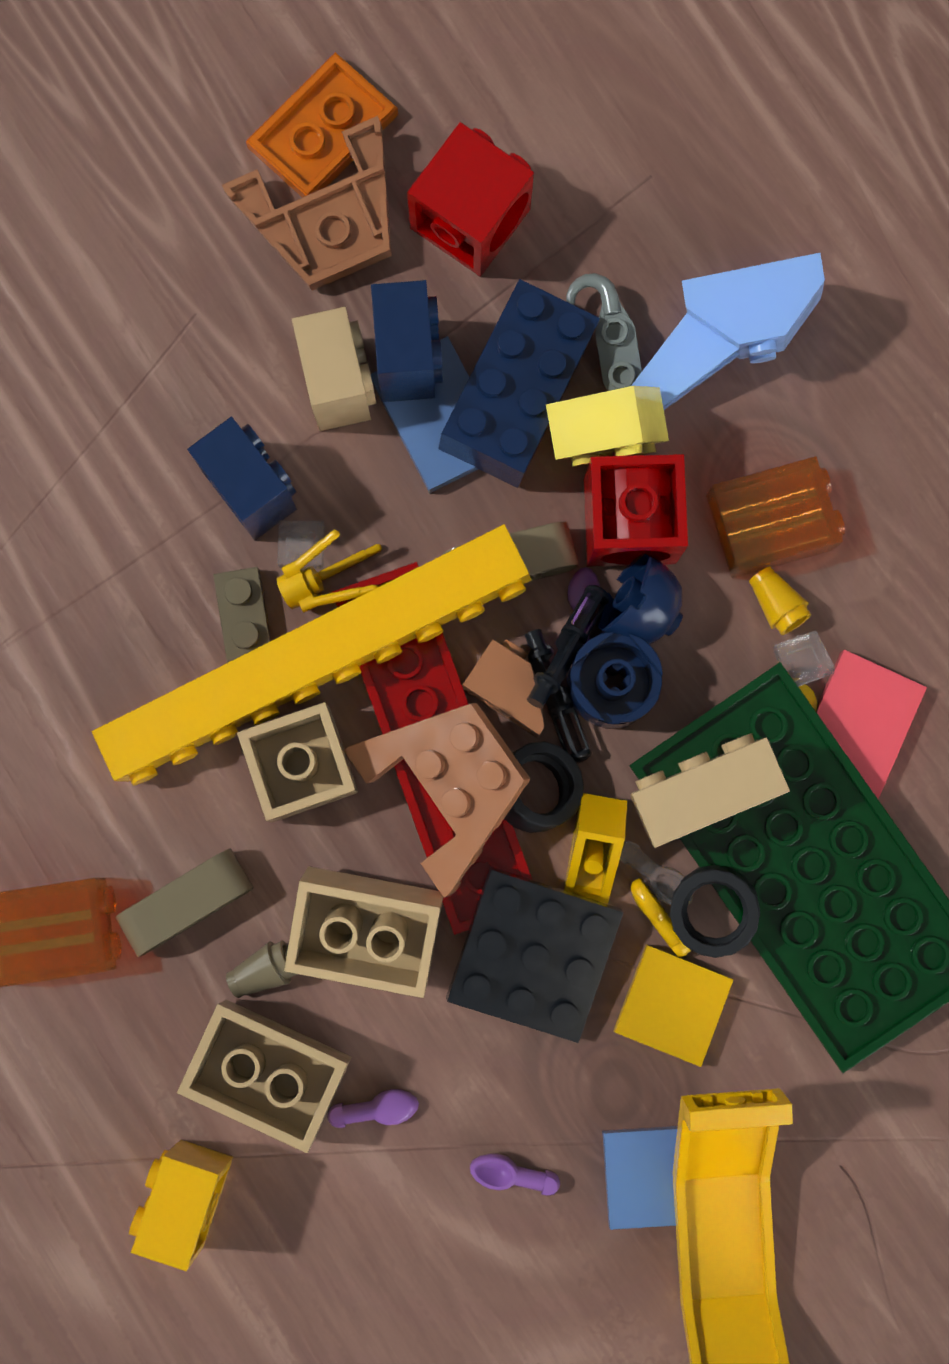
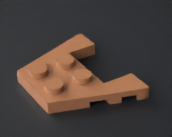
(334, 227)
(464, 773)

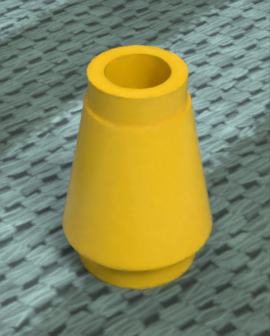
(779, 601)

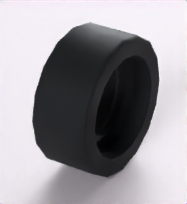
(569, 783)
(707, 945)

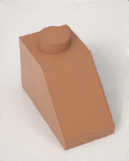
(504, 683)

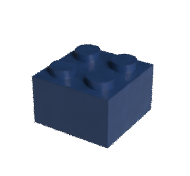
(404, 334)
(241, 475)

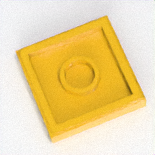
(673, 1005)

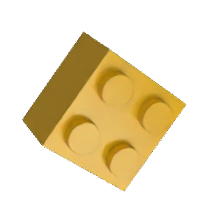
(181, 1204)

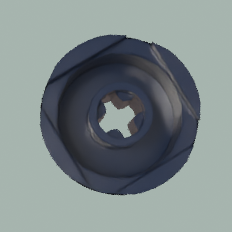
(615, 654)

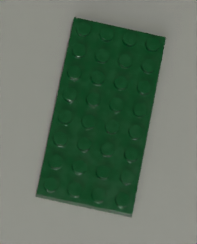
(840, 892)

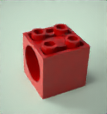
(470, 198)
(635, 509)

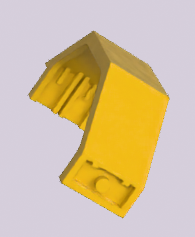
(727, 1225)

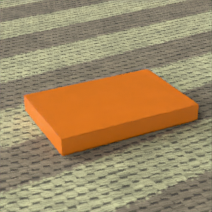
(305, 134)

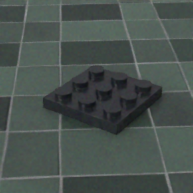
(534, 955)

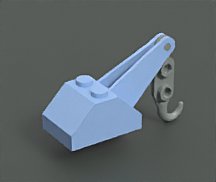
(727, 318)

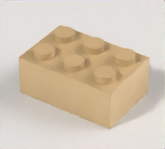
(708, 789)
(363, 931)
(264, 1075)

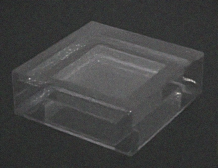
(804, 658)

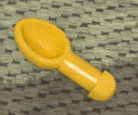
(658, 916)

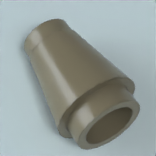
(260, 971)

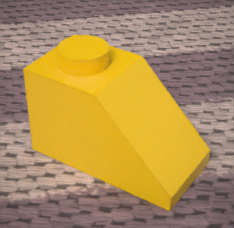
(596, 847)

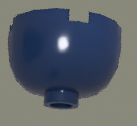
(645, 603)

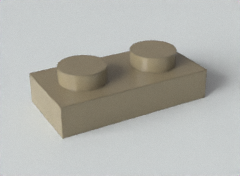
(241, 611)

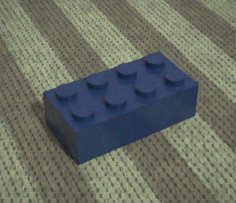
(518, 373)

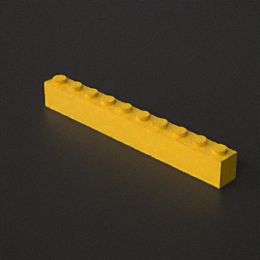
(312, 656)

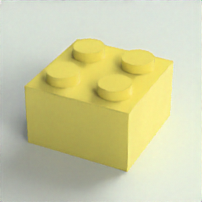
(608, 422)

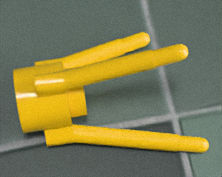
(301, 585)

